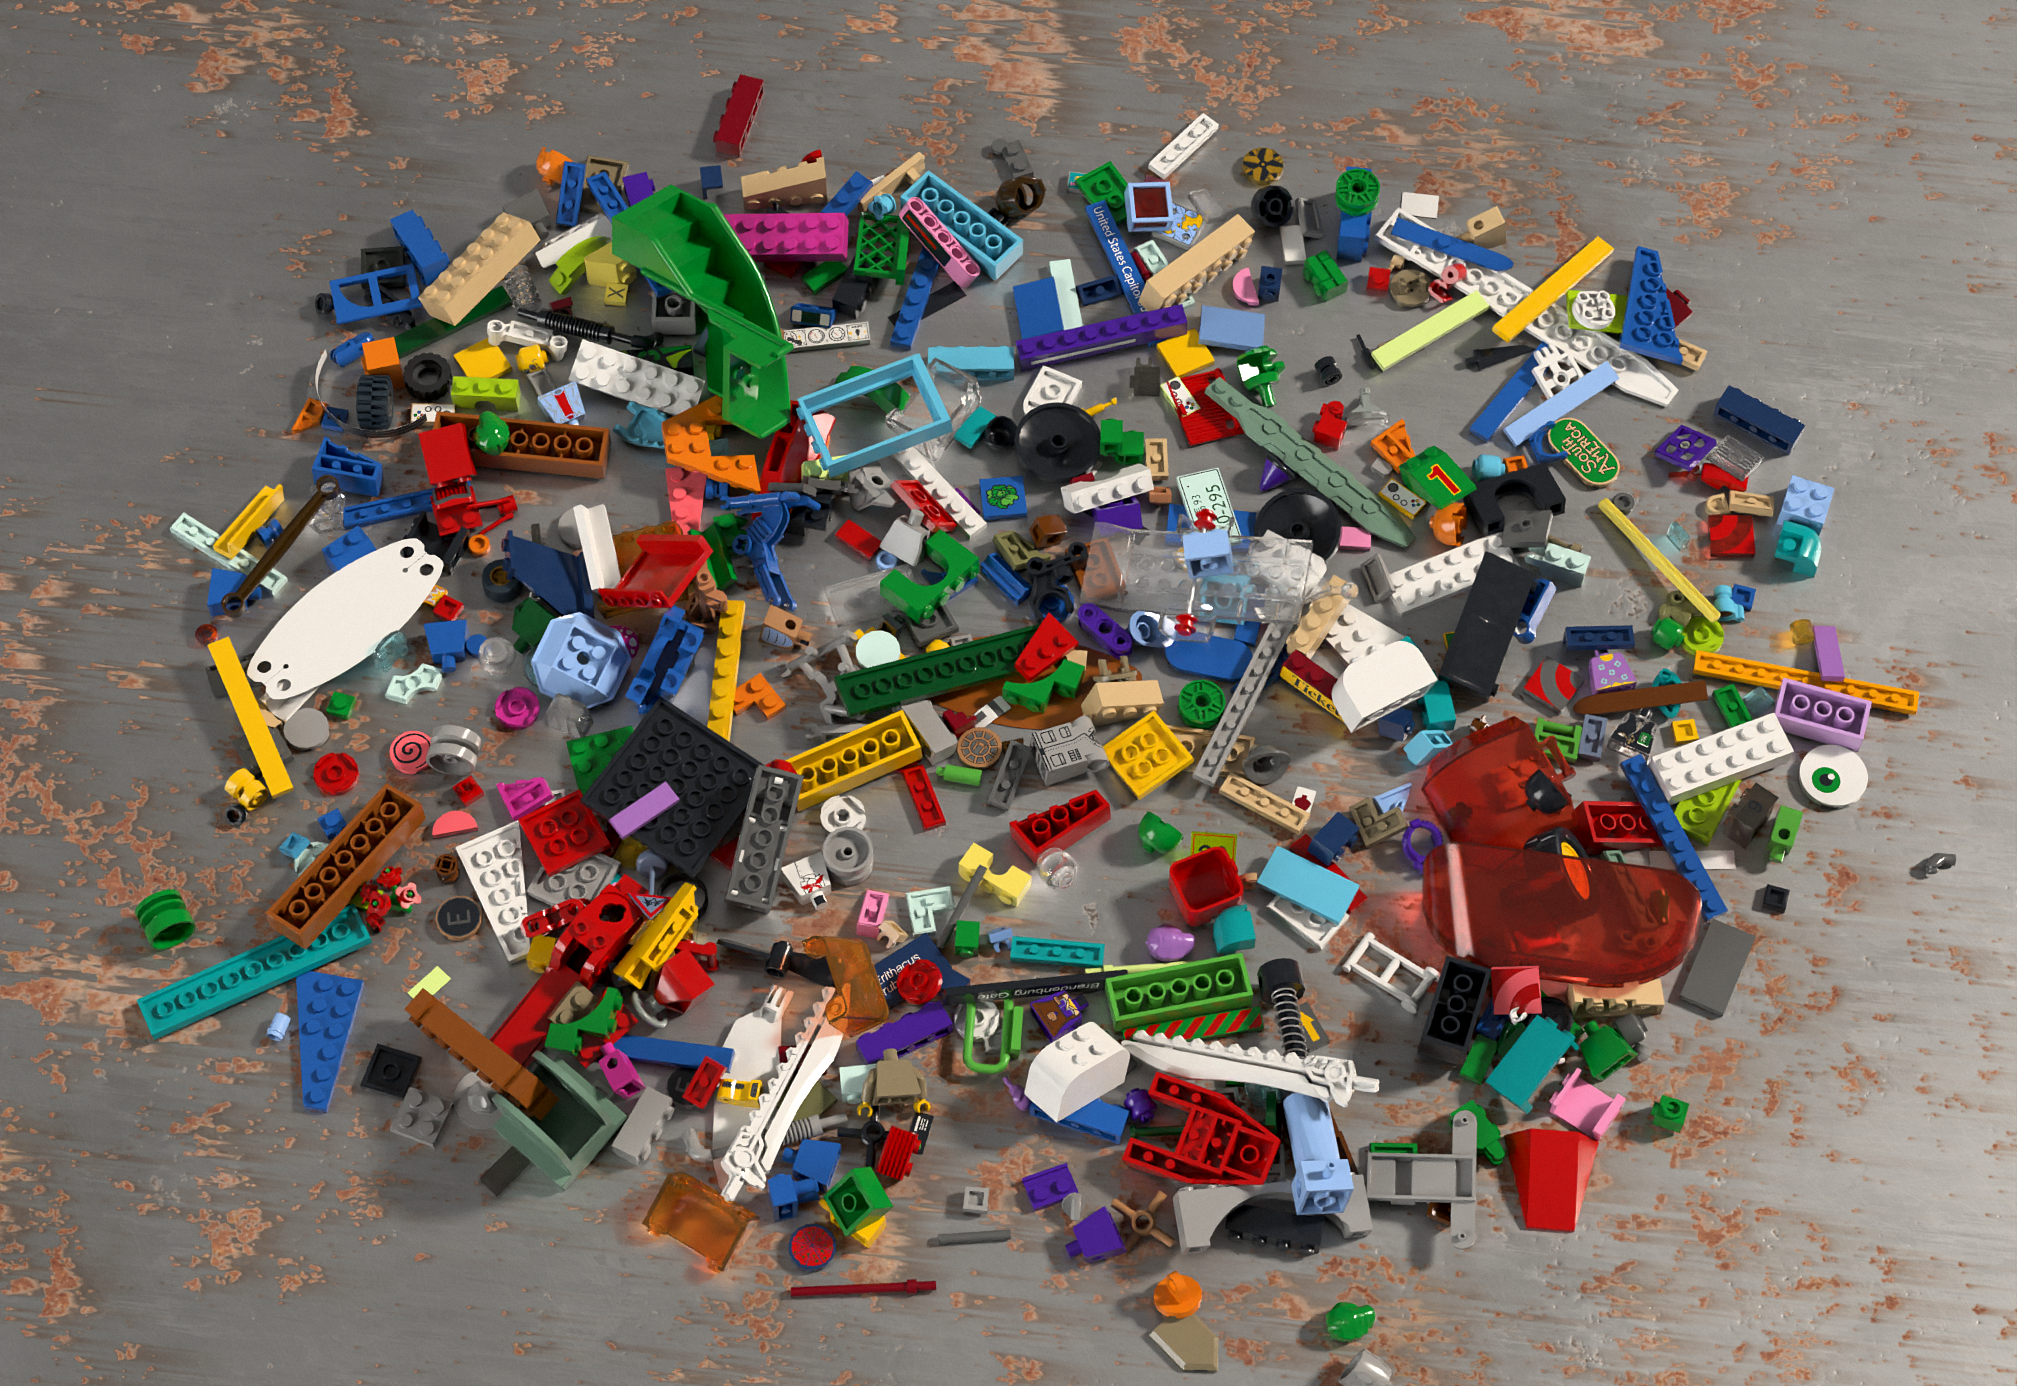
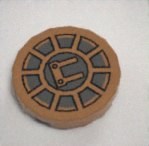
(979, 748)

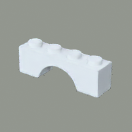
(1088, 495)

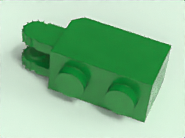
(1487, 1134)

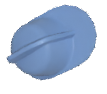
(1144, 630)

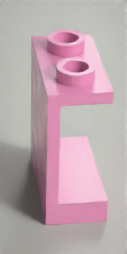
(1585, 1106)

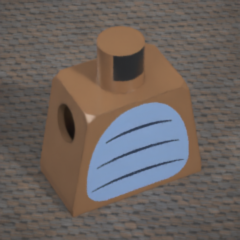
(783, 629)

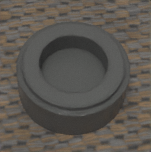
(1624, 502)

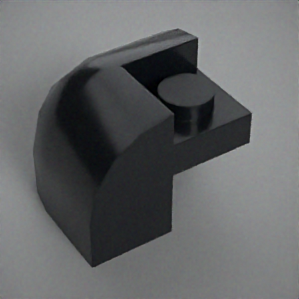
(804, 517)

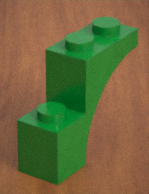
(1036, 695)
(599, 1023)

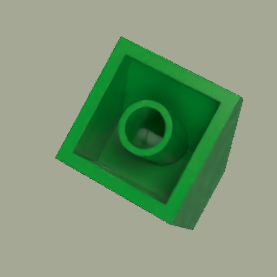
(858, 1200)

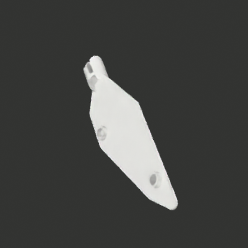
(755, 1058)

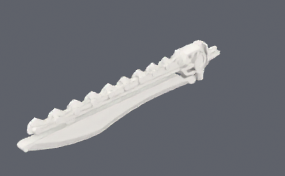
(1196, 1061)
(743, 1155)

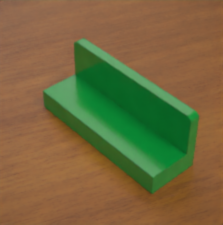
(719, 561)

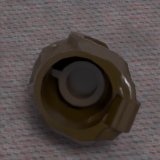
(1012, 198)

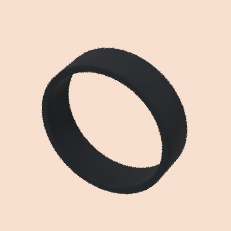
(684, 877)

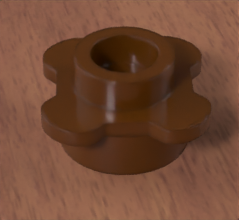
(1478, 724)

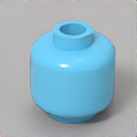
(1487, 467)

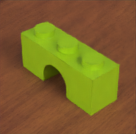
(501, 392)

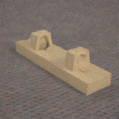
(905, 173)

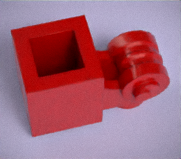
(1330, 428)

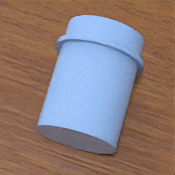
(278, 1027)

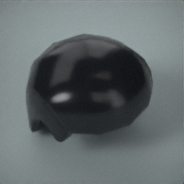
(1000, 433)

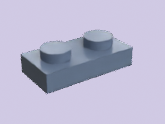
(1592, 737)

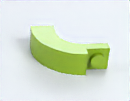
(572, 264)

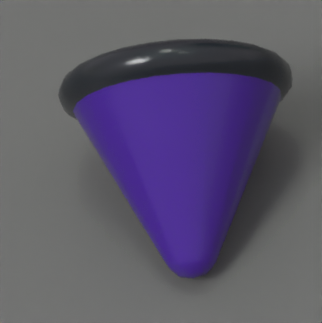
(1274, 474)

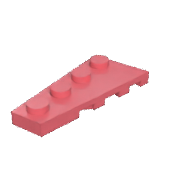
(686, 497)

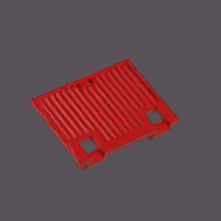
(1209, 421)

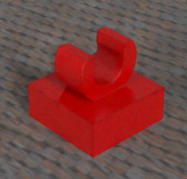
(468, 791)

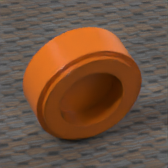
(478, 545)

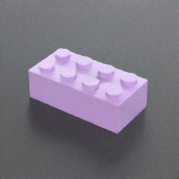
(1821, 714)

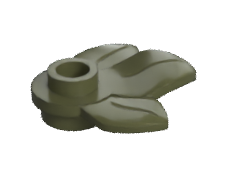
(1678, 610)

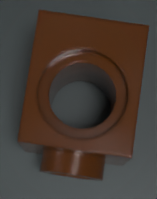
(1048, 530)

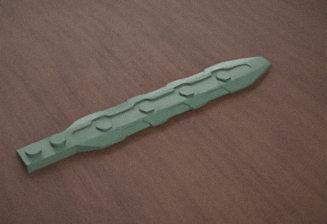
(1314, 466)

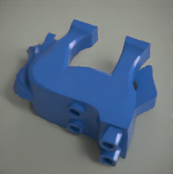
(665, 661)

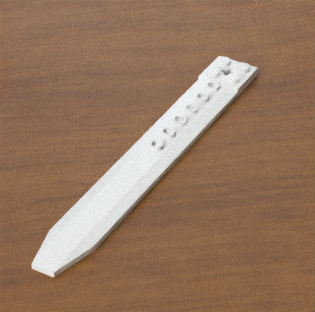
(1504, 293)

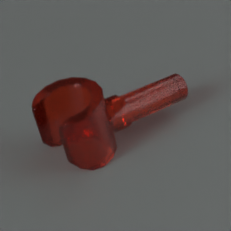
(1690, 475)

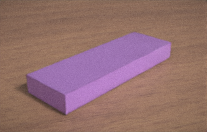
(1828, 653)
(644, 810)

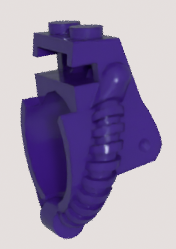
(1410, 853)

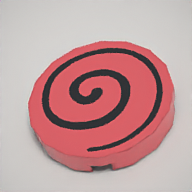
(410, 751)

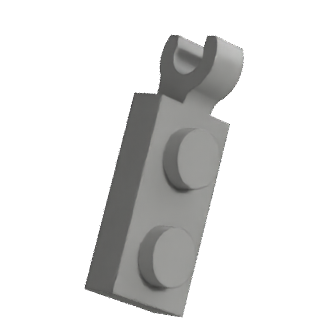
(830, 731)

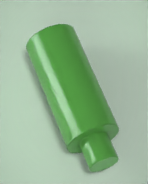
(960, 774)

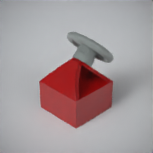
(678, 986)

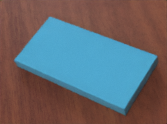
(1308, 885)

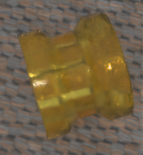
(1802, 632)

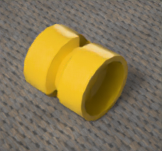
(246, 789)

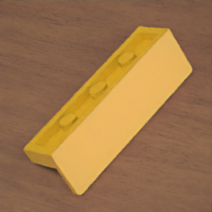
(248, 521)

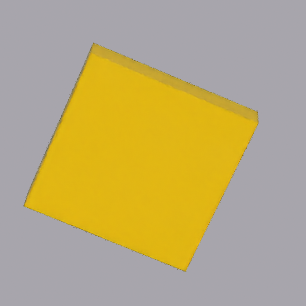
(1185, 355)
(482, 361)

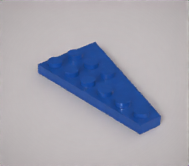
(1648, 313)

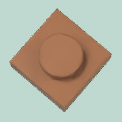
(1159, 495)

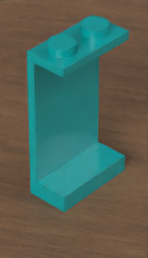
(1530, 1061)

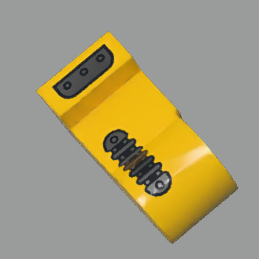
(740, 1092)

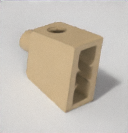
(1485, 229)

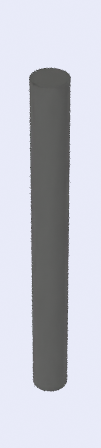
(961, 906)

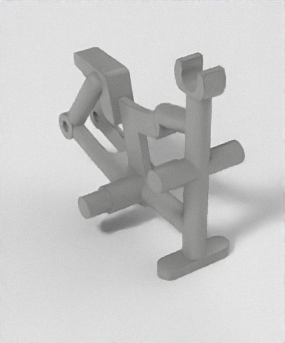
(829, 705)

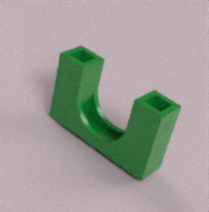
(920, 600)

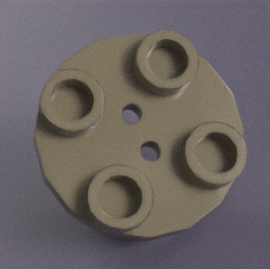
(1402, 290)
(1123, 673)

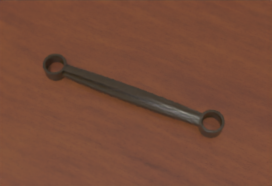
(280, 546)

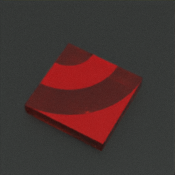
(1731, 536)

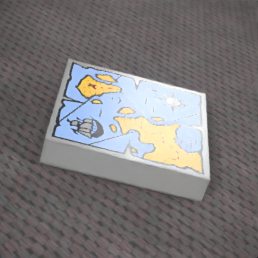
(1185, 228)

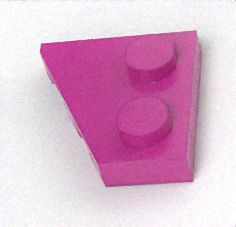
(525, 795)

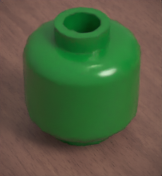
(1667, 633)

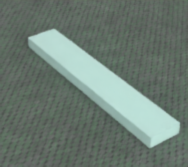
(204, 539)

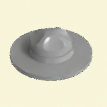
(474, 1102)

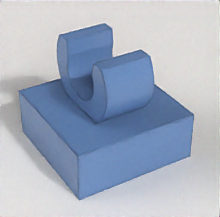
(998, 935)

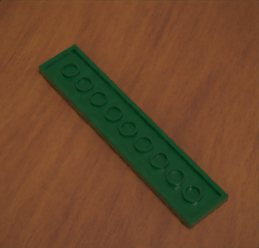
(932, 673)

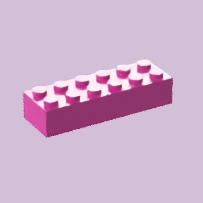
(792, 236)

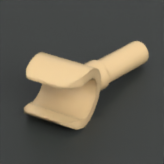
(1397, 261)

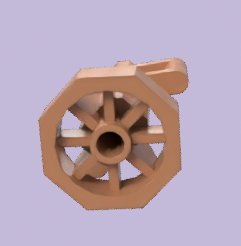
(705, 602)

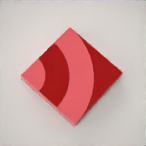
(1516, 988)

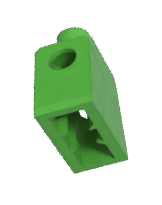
(1783, 833)

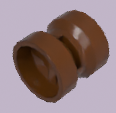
(450, 873)

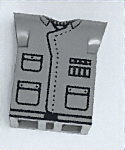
(1068, 751)

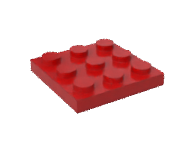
(563, 833)

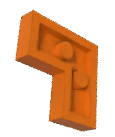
(759, 693)

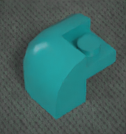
(1799, 545)
(1234, 930)

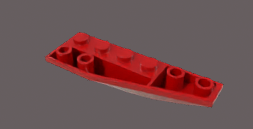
(792, 448)

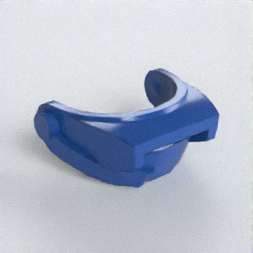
(1536, 440)

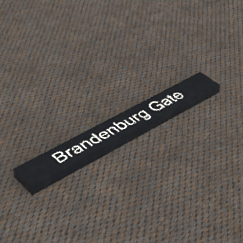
(1027, 988)

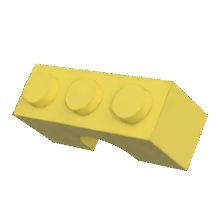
(1009, 887)

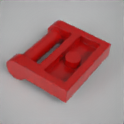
(697, 950)

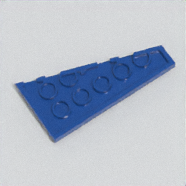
(325, 1022)

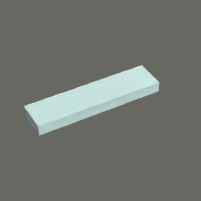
(1155, 262)
(1066, 293)

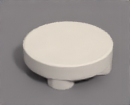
(1593, 309)

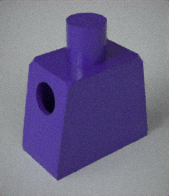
(1096, 1237)

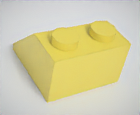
(605, 268)

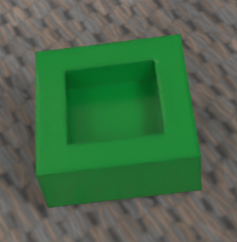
(341, 705)

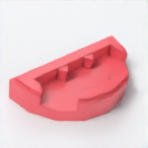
(454, 823)

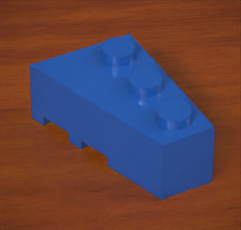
(353, 471)

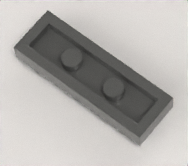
(1009, 775)

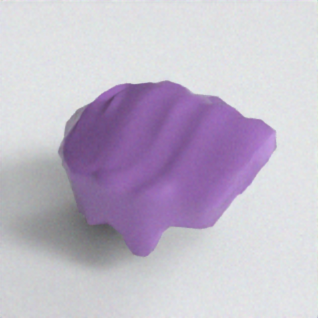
(1169, 943)

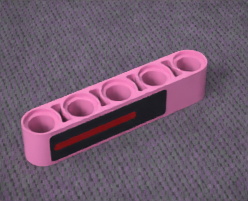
(939, 242)

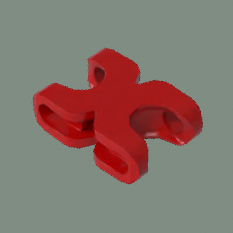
(553, 918)

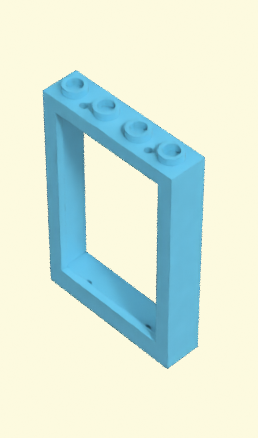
(864, 384)

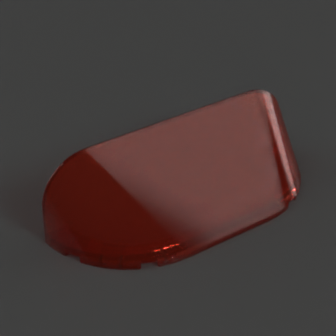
(1559, 912)

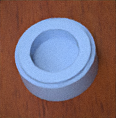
(886, 560)

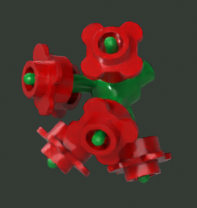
(383, 904)

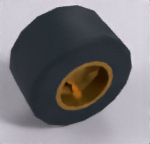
(493, 586)

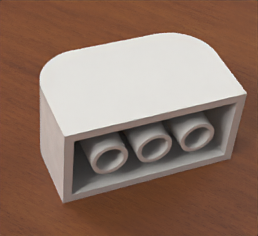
(1381, 683)
(1076, 1071)

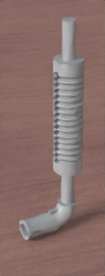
(796, 1130)

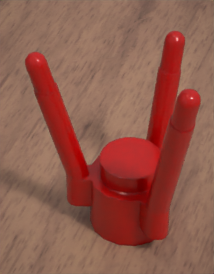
(504, 505)

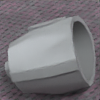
(1366, 1370)

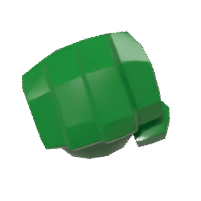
(1259, 373)

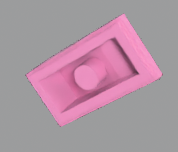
(872, 914)

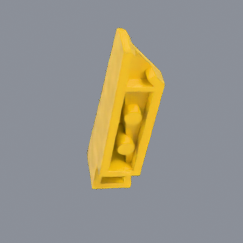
(659, 938)

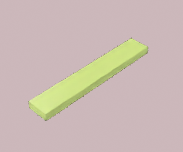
(1430, 330)

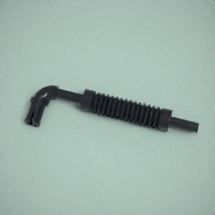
(588, 329)

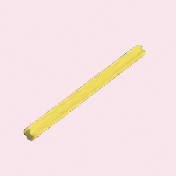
(1659, 560)

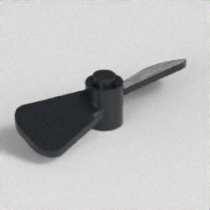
(784, 958)

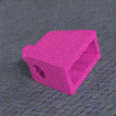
(620, 1072)

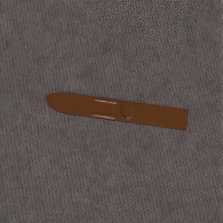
(1642, 698)

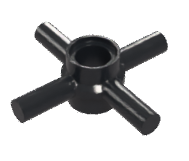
(871, 1143)

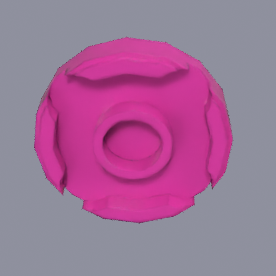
(517, 708)

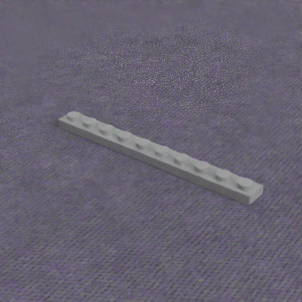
(1242, 703)

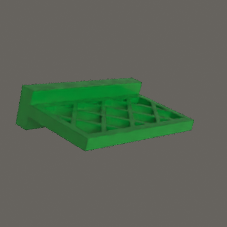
(899, 252)

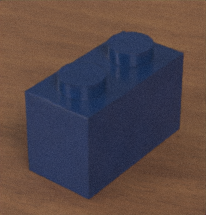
(1333, 839)

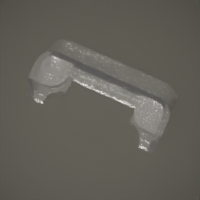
(960, 397)

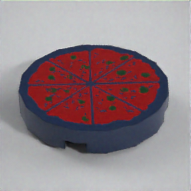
(812, 1247)

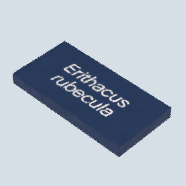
(891, 966)

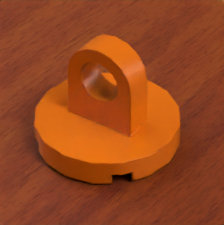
(1177, 1295)

